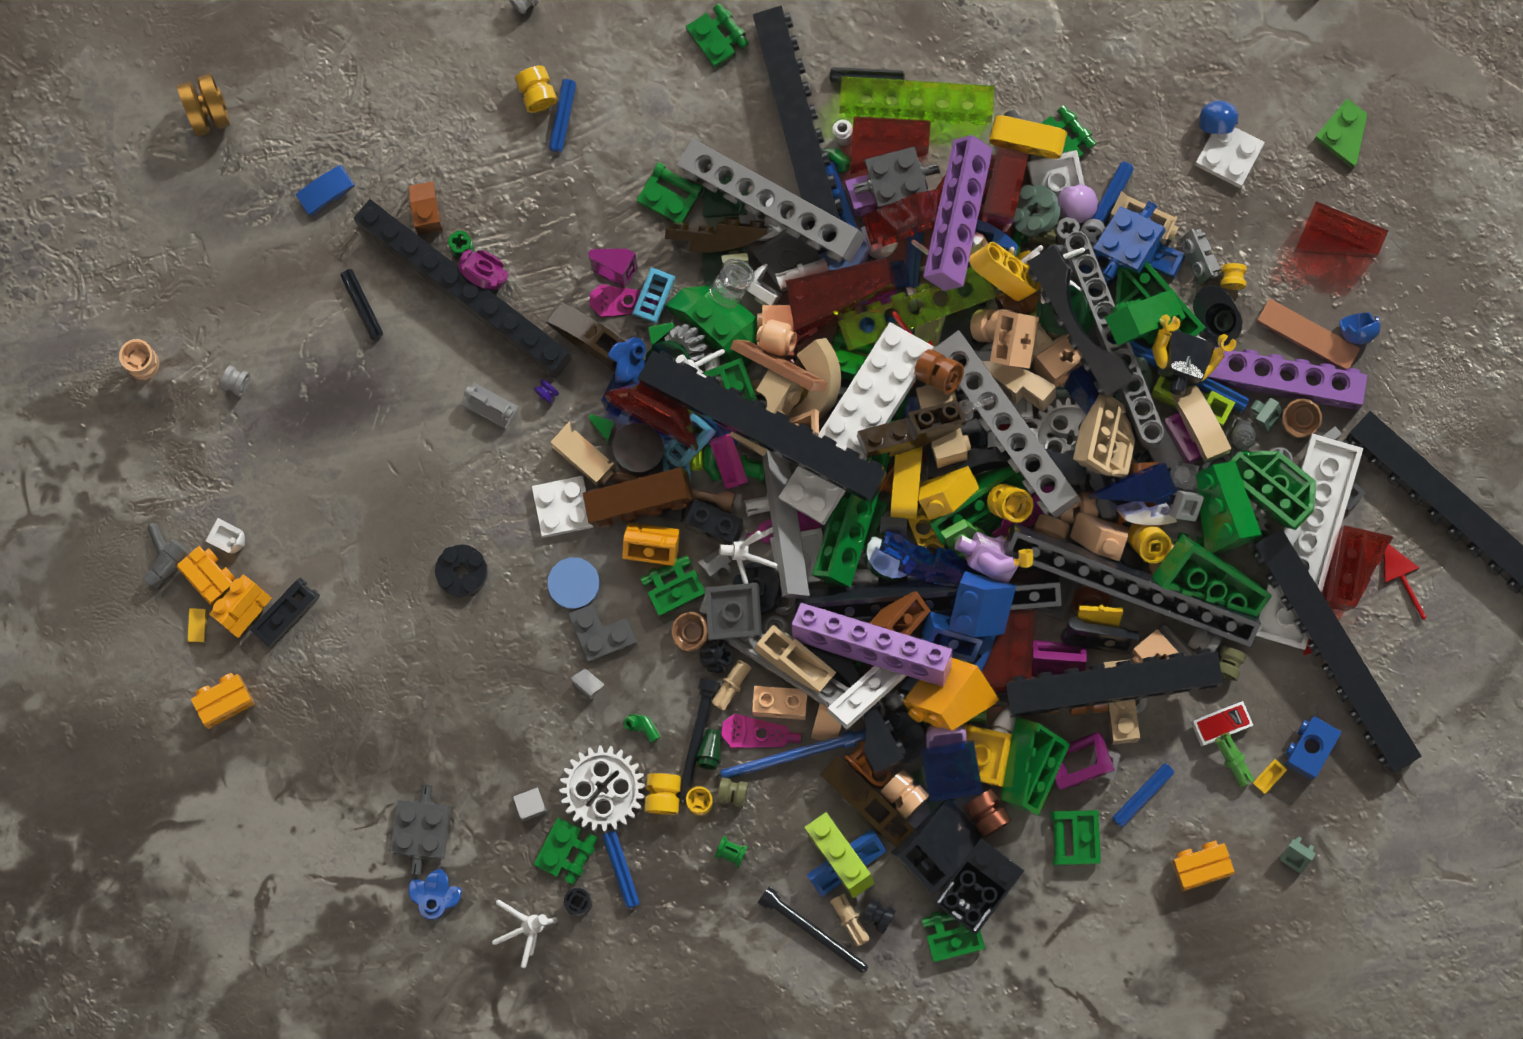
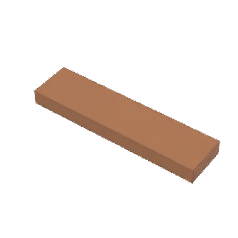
(1308, 335)
(779, 365)

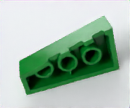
(1204, 575)

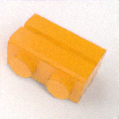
(651, 544)
(205, 575)
(240, 605)
(222, 700)
(1202, 866)

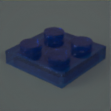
(952, 770)

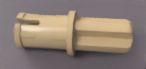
(731, 684)
(850, 920)

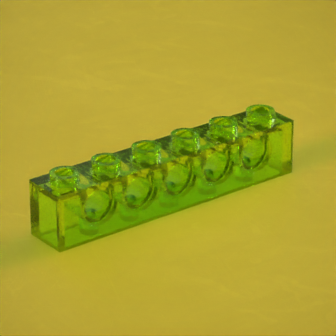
(929, 92)
(855, 337)

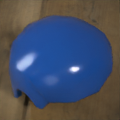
(1218, 117)
(1360, 328)

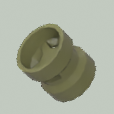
(1230, 662)
(726, 790)

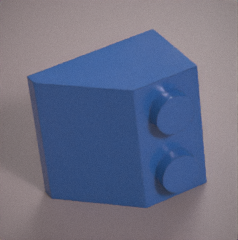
(981, 606)

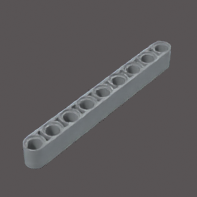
(1104, 304)

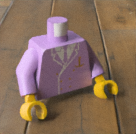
(989, 558)

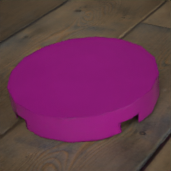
(483, 269)

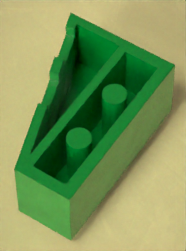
(1141, 318)
(1226, 509)
(1031, 766)

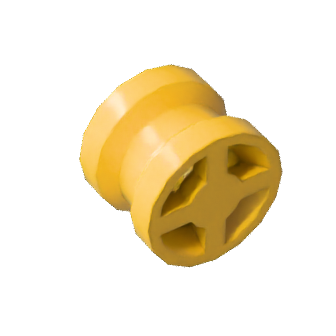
(1233, 276)

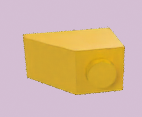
(947, 492)

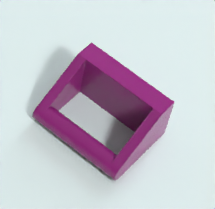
(614, 264)
(1057, 657)
(1102, 768)

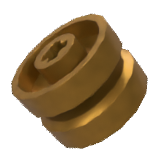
(207, 103)

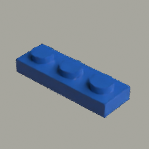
(867, 847)

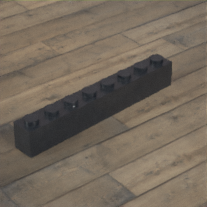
(1113, 684)

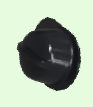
(1217, 313)

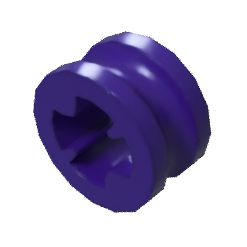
(546, 391)

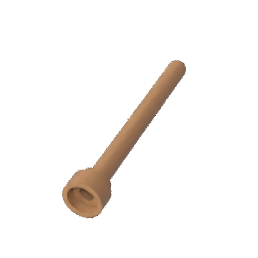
(724, 500)

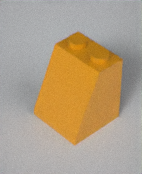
(961, 698)

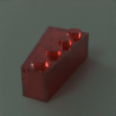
(831, 293)

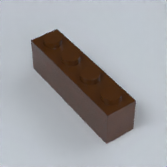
(638, 497)

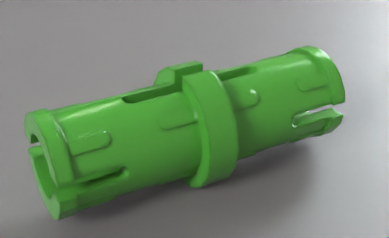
(1234, 759)

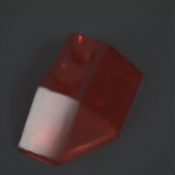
(656, 412)

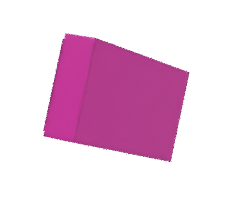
(728, 461)

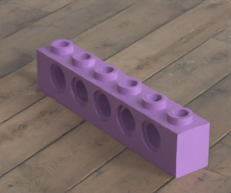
(958, 213)
(1298, 388)
(872, 644)

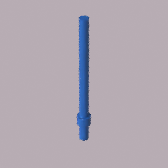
(847, 739)

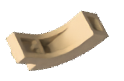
(822, 362)

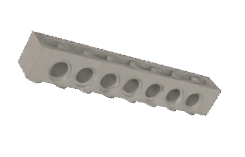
(847, 238)
(1063, 495)

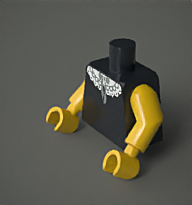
(1186, 357)

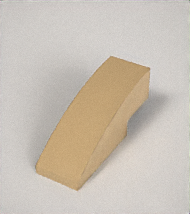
(1021, 383)
(1202, 424)
(794, 659)

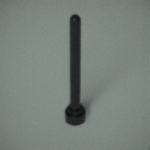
(708, 689)
(772, 900)

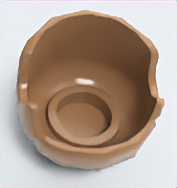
(1301, 418)
(690, 631)

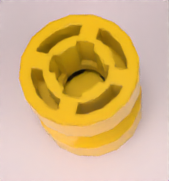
(695, 801)

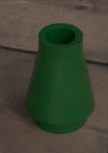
(710, 750)

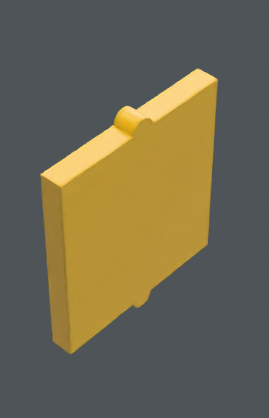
(1100, 615)

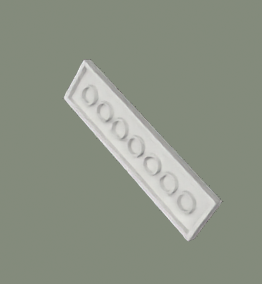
(865, 404)
(1334, 469)

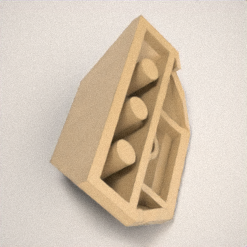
(1105, 439)

